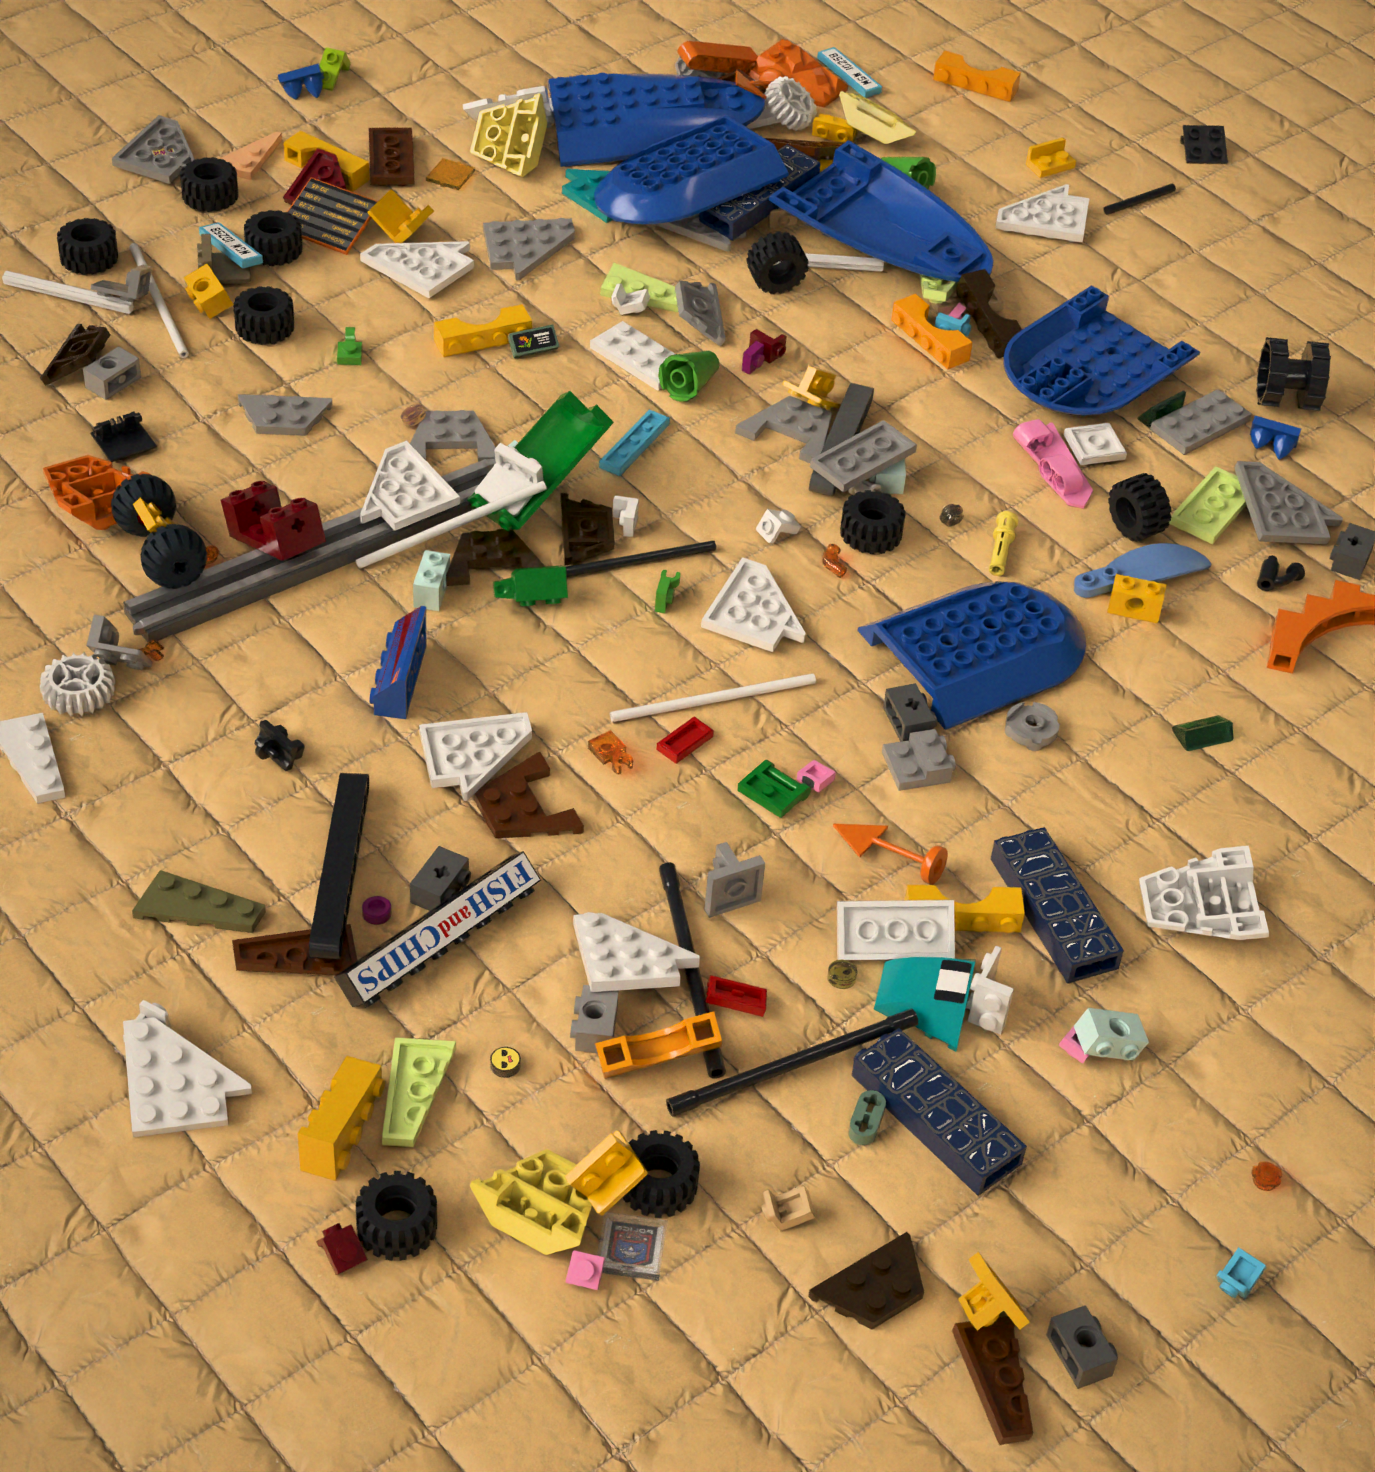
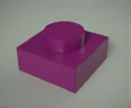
(753, 357)

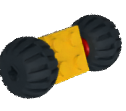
(171, 552)

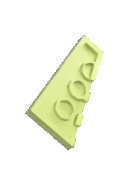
(937, 289)
(661, 293)

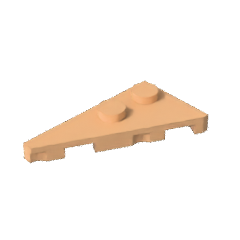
(252, 157)

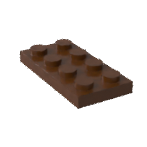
(391, 156)

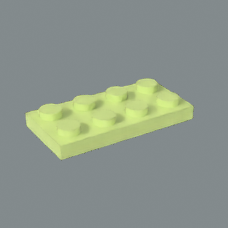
(1210, 506)

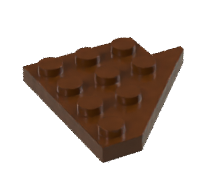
(811, 148)

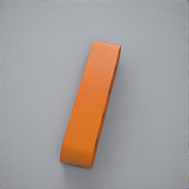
(717, 57)

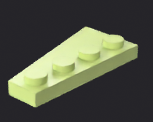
(413, 1084)

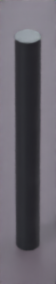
(1139, 199)

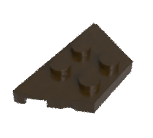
(76, 352)
(585, 529)
(875, 1285)

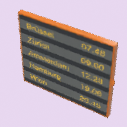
(331, 215)

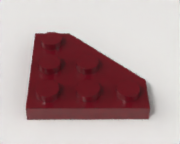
(321, 166)

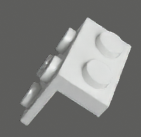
(510, 475)
(990, 999)

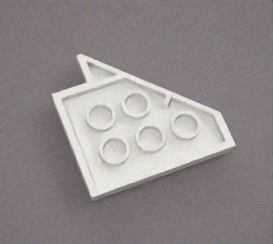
(406, 489)
(627, 957)
(174, 1081)

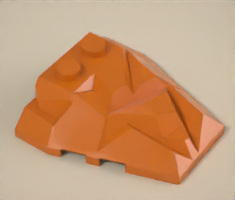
(803, 68)
(86, 488)

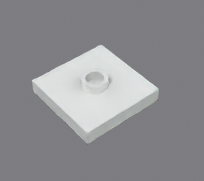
(1095, 444)

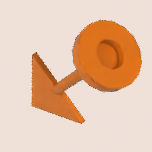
(764, 80)
(862, 837)

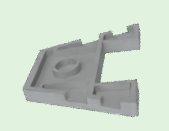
(794, 420)
(452, 431)

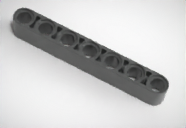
(846, 425)

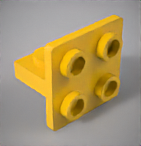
(815, 387)
(607, 1172)

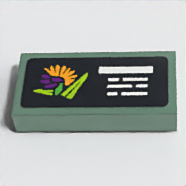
(533, 341)

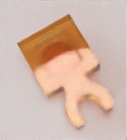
(611, 749)

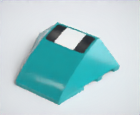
(933, 988)

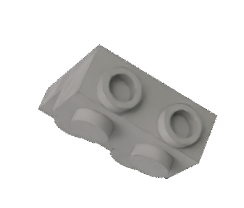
(919, 760)

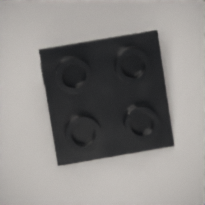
(1204, 144)
(122, 438)

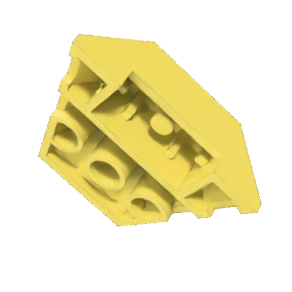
(873, 119)
(511, 135)
(535, 1203)

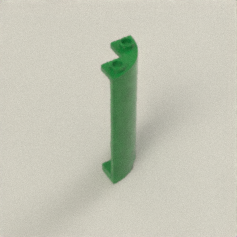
(558, 444)

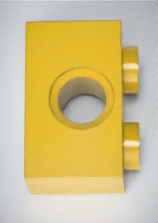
(208, 292)
(1136, 598)

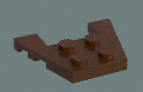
(513, 808)

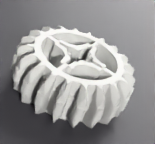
(790, 103)
(77, 684)

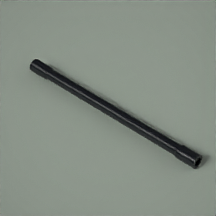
(671, 885)
(693, 1098)

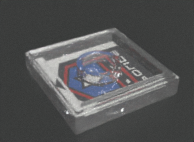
(632, 1245)

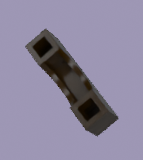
(976, 291)

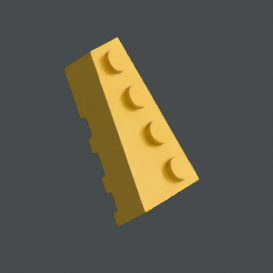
(340, 1117)

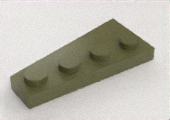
(197, 903)

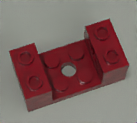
(261, 522)

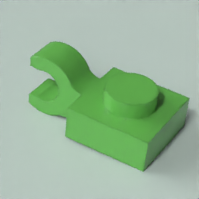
(349, 351)
(665, 591)

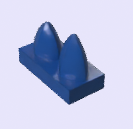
(310, 76)
(1283, 435)

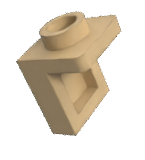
(788, 1208)

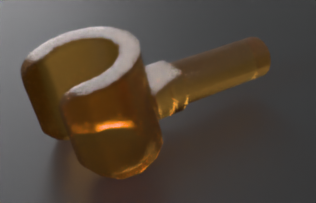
(153, 649)

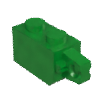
(533, 584)

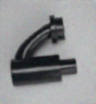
(1269, 578)

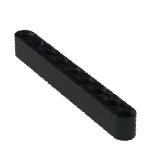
(339, 867)

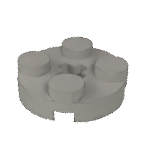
(1032, 736)

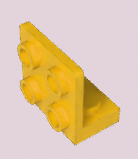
(397, 218)

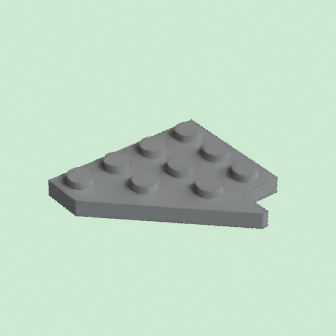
(138, 156)
(1281, 509)

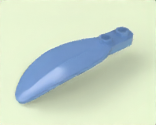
(1149, 563)

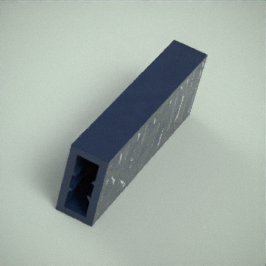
(747, 210)
(1057, 905)
(939, 1111)

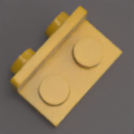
(833, 129)
(1049, 158)

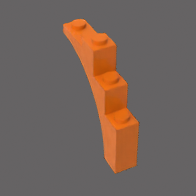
(1319, 615)

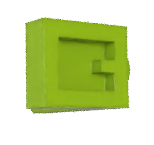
(331, 64)

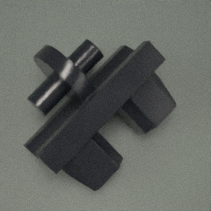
(274, 744)

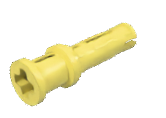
(1003, 536)

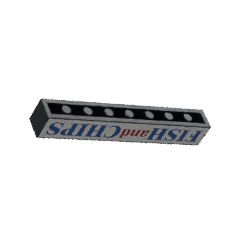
(437, 929)

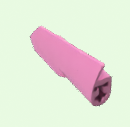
(1054, 461)

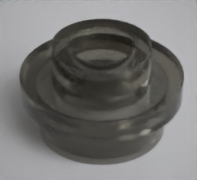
(951, 515)

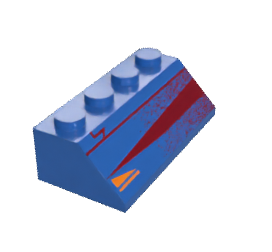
(400, 666)

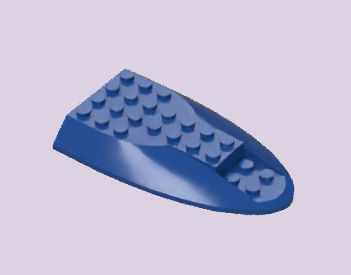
(622, 114)
(886, 216)

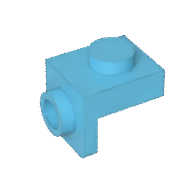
(947, 322)
(1240, 1274)

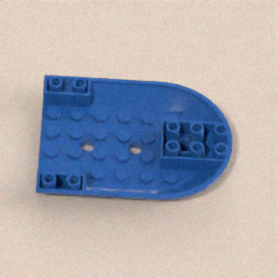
(689, 174)
(1068, 362)
(1029, 651)

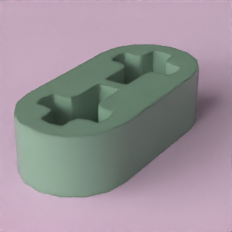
(862, 1116)

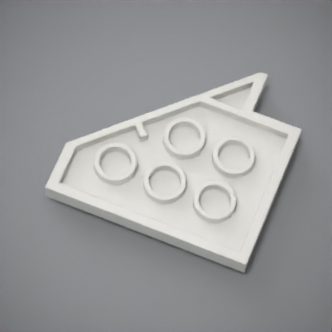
(1047, 215)
(421, 266)
(753, 609)
(472, 749)

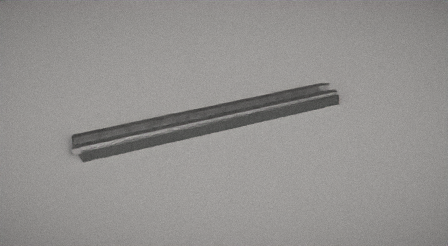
(262, 575)

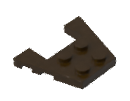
(488, 550)

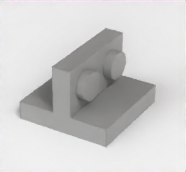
(733, 882)

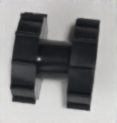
(1305, 375)

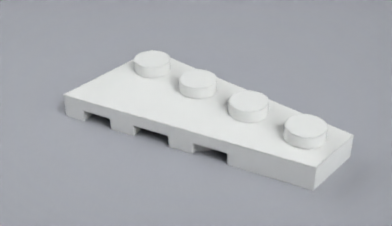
(31, 754)

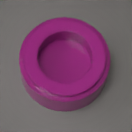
(376, 910)

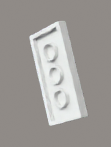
(632, 352)
(895, 929)

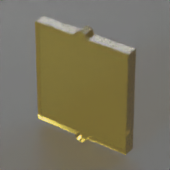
(450, 174)

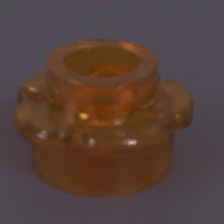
(1264, 1181)

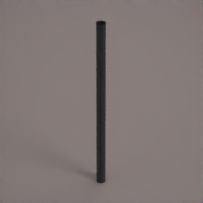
(640, 558)

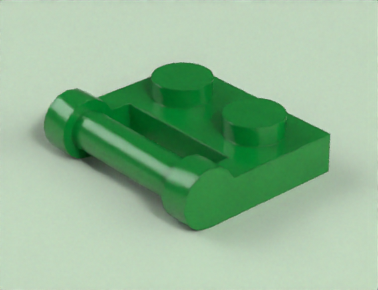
(771, 794)

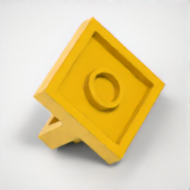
(990, 1298)

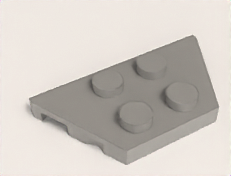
(701, 309)
(283, 413)

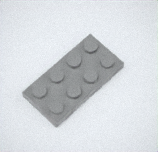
(1200, 421)
(863, 456)

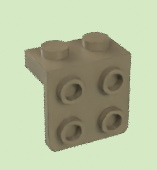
(221, 265)

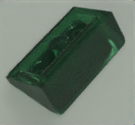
(1162, 409)
(1204, 732)

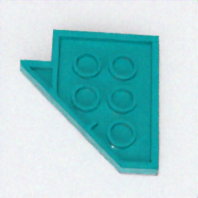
(582, 189)

